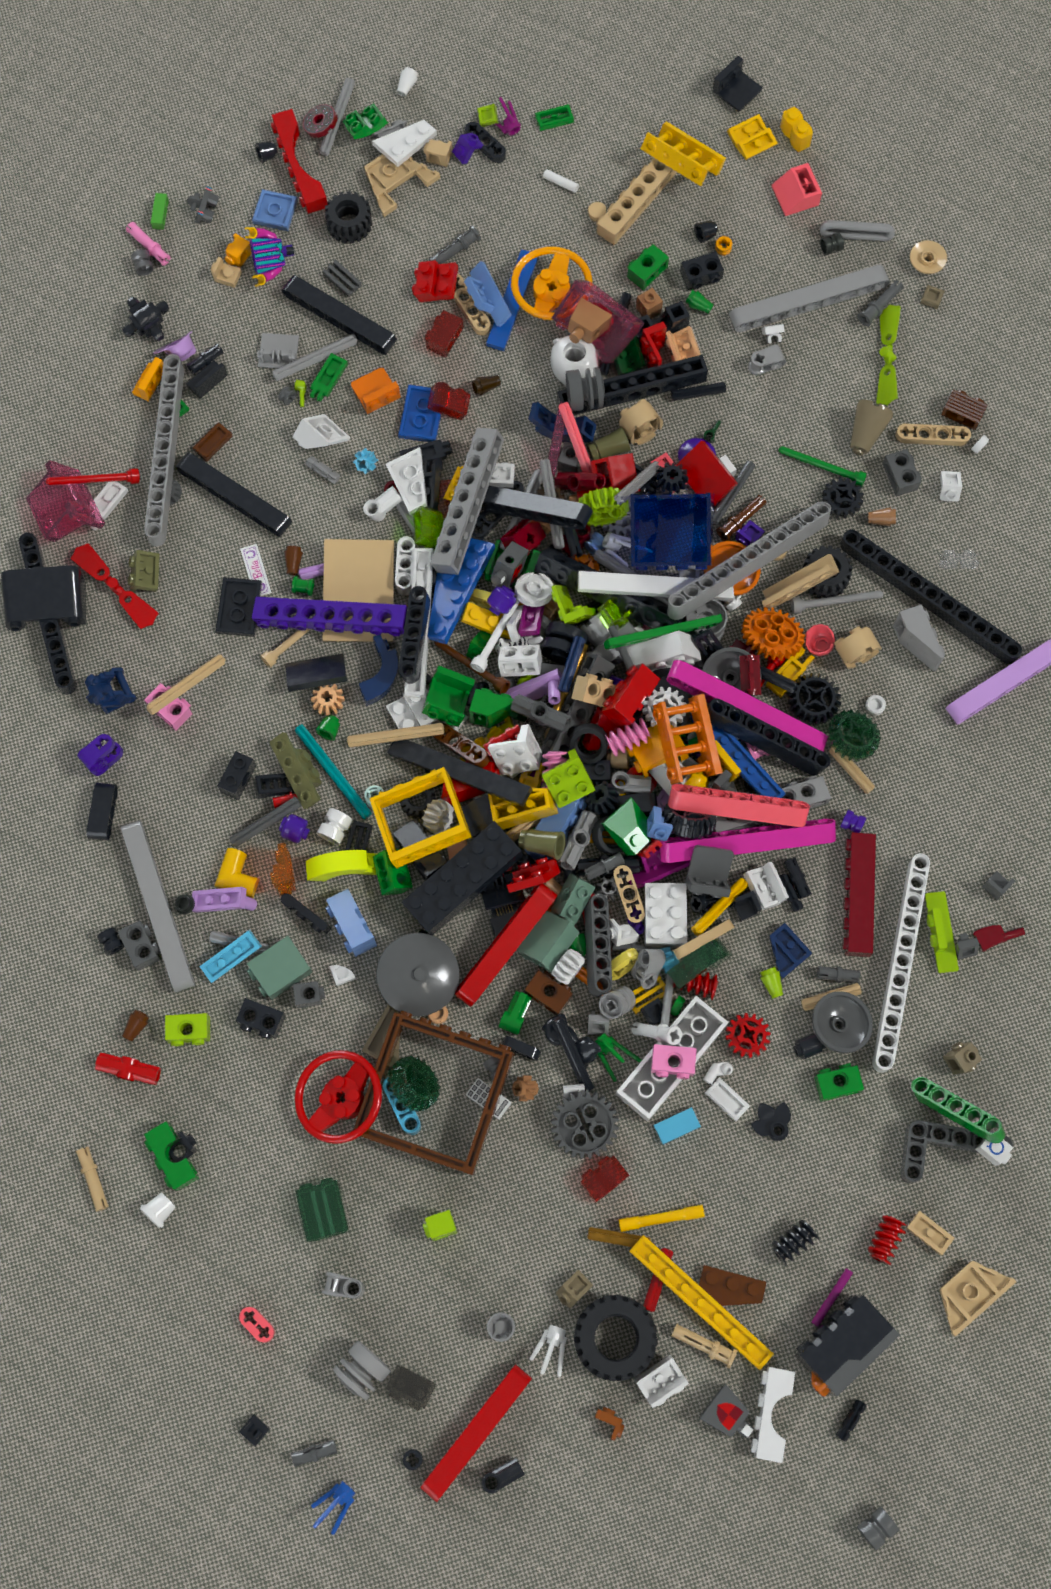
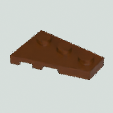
(731, 1288)

